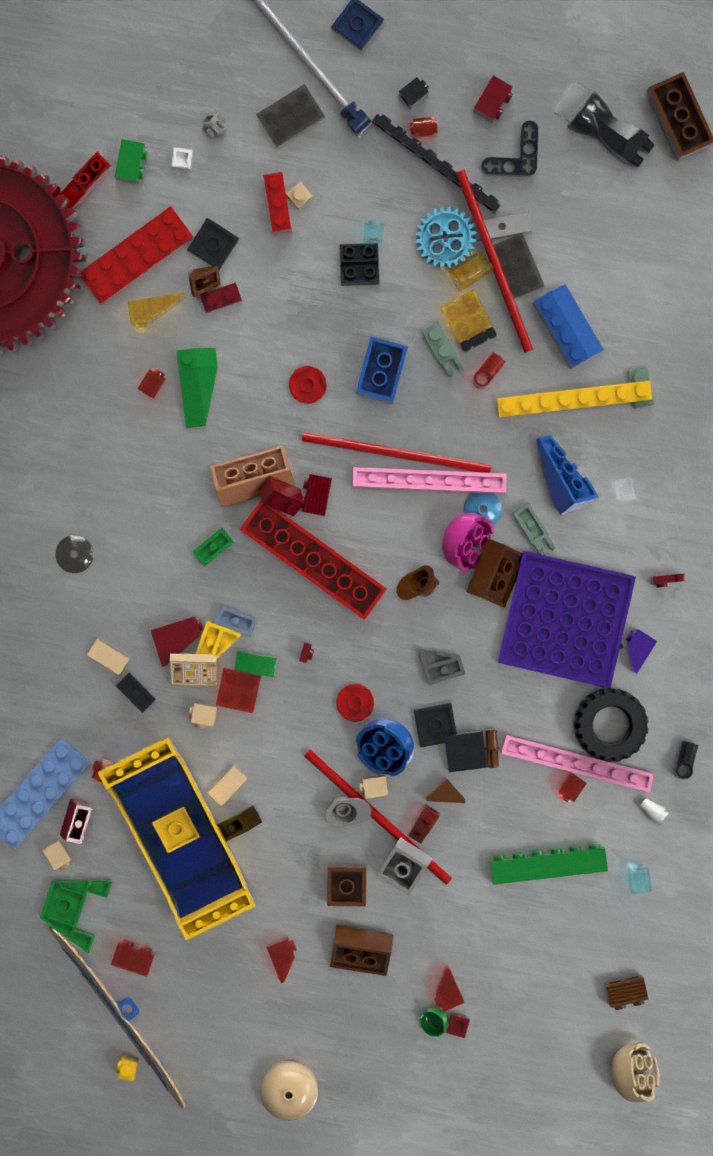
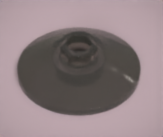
(84, 554)

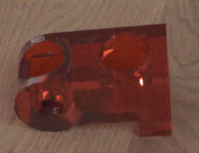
(424, 823)

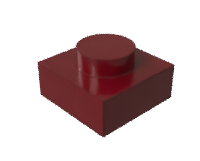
(307, 653)
(458, 1025)

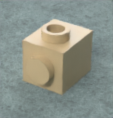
(203, 715)

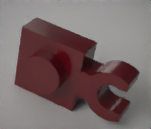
(662, 581)

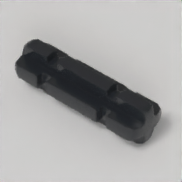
(478, 339)

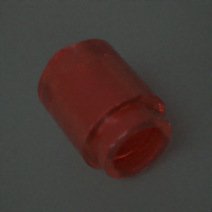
(423, 127)

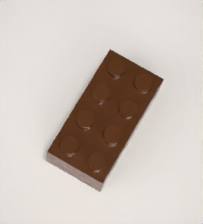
(680, 116)

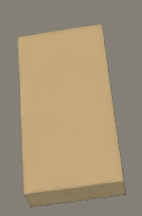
(108, 657)
(227, 785)

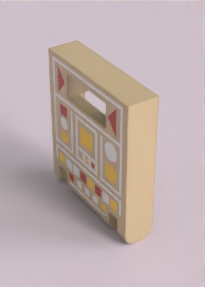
(195, 671)

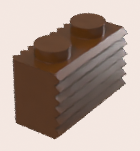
(626, 992)

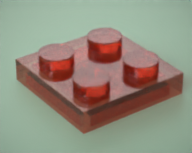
(238, 690)

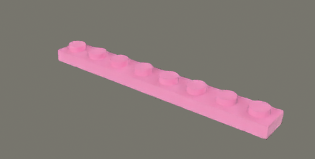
(429, 480)
(577, 763)

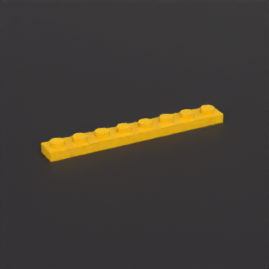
(574, 399)

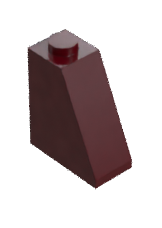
(175, 637)

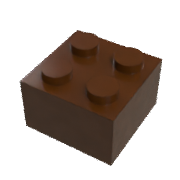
(346, 885)

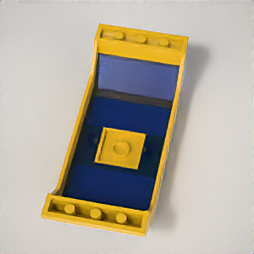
(178, 837)

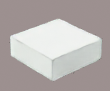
(182, 158)

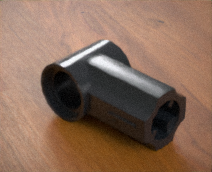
(686, 757)

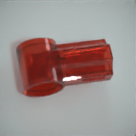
(489, 370)

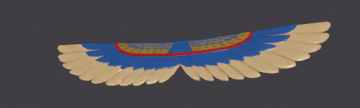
(123, 1020)

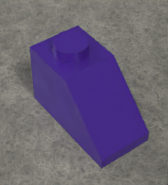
(638, 648)

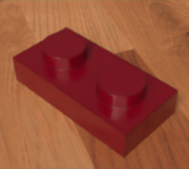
(220, 297)

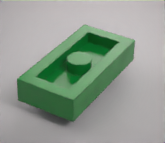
(213, 546)

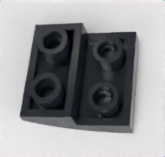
(359, 264)

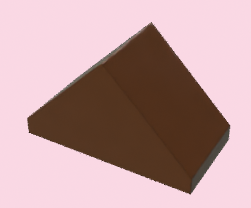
(203, 279)
(445, 793)

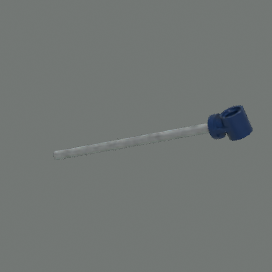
(358, 120)

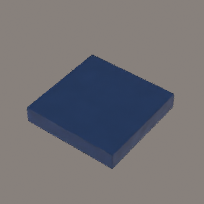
(357, 23)

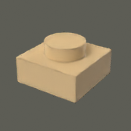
(299, 195)

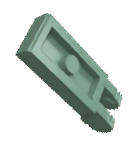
(441, 347)
(533, 527)

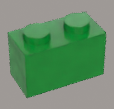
(130, 161)

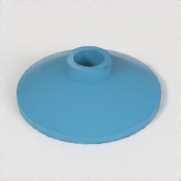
(490, 500)

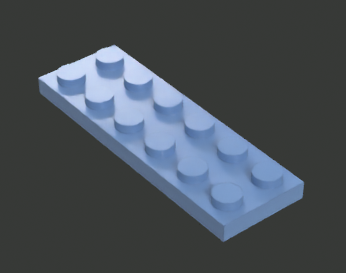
(40, 792)

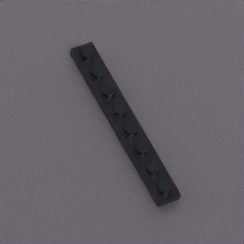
(429, 157)

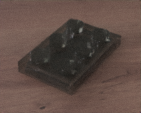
(290, 115)
(518, 266)

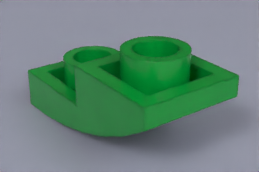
(256, 664)

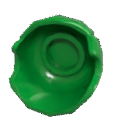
(434, 1022)

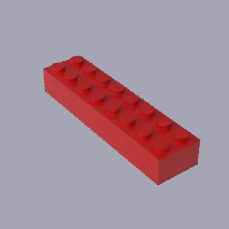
(313, 559)

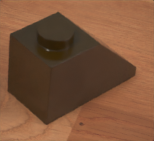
(240, 823)

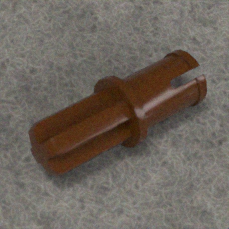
(492, 748)

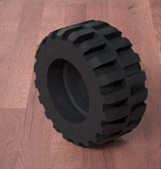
(637, 724)

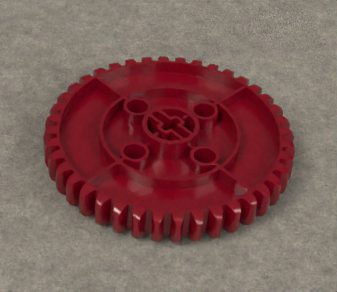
(41, 283)

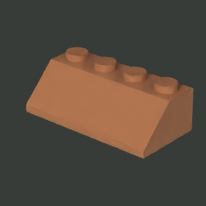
(243, 476)

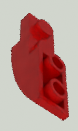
(86, 179)

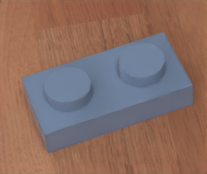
(236, 620)

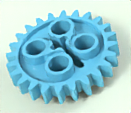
(444, 220)

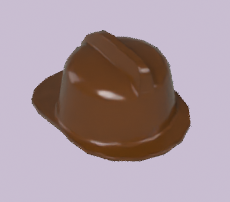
(417, 583)

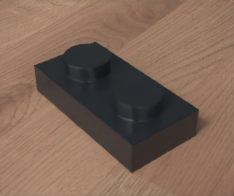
(135, 692)

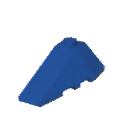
(565, 483)

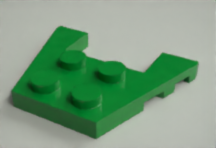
(65, 905)

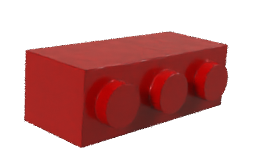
(277, 203)

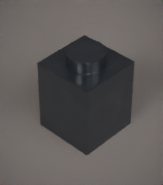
(414, 92)

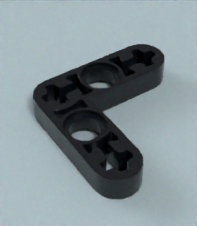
(518, 163)

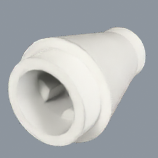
(654, 811)

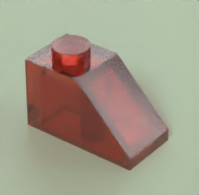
(282, 956)
(447, 991)

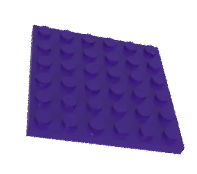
(567, 619)

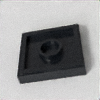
(213, 244)
(433, 723)
(465, 750)

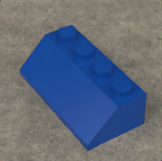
(567, 326)

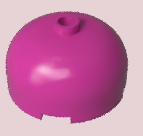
(460, 537)

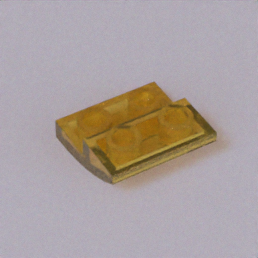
(466, 316)

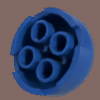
(385, 746)

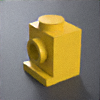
(127, 1067)

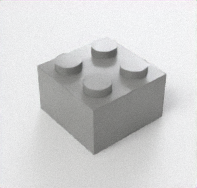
(404, 866)

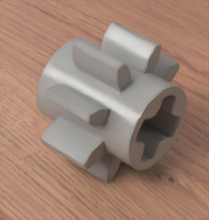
(214, 124)

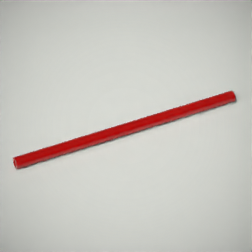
(494, 260)
(396, 452)
(375, 814)

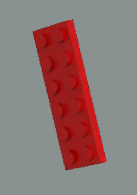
(136, 255)

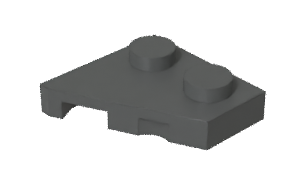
(440, 666)

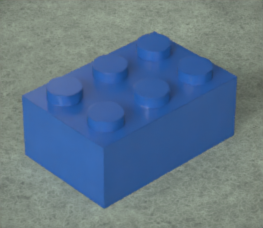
(381, 370)

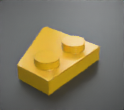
(216, 639)

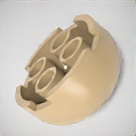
(626, 1074)
(293, 1078)

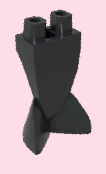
(617, 135)

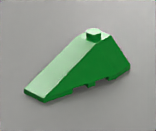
(197, 379)

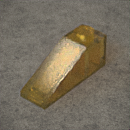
(150, 309)

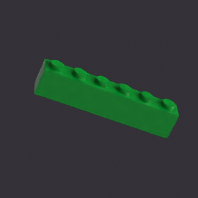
(548, 865)

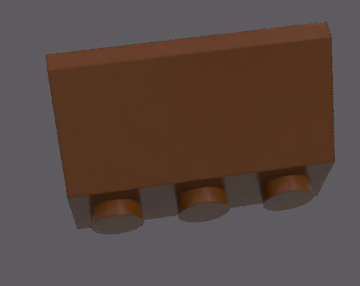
(495, 573)
(361, 950)

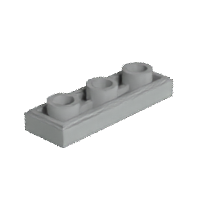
(513, 225)

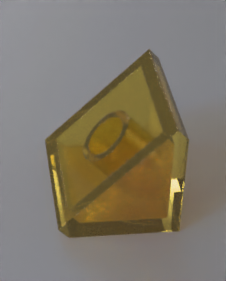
(470, 271)

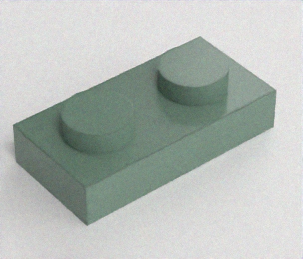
(637, 376)

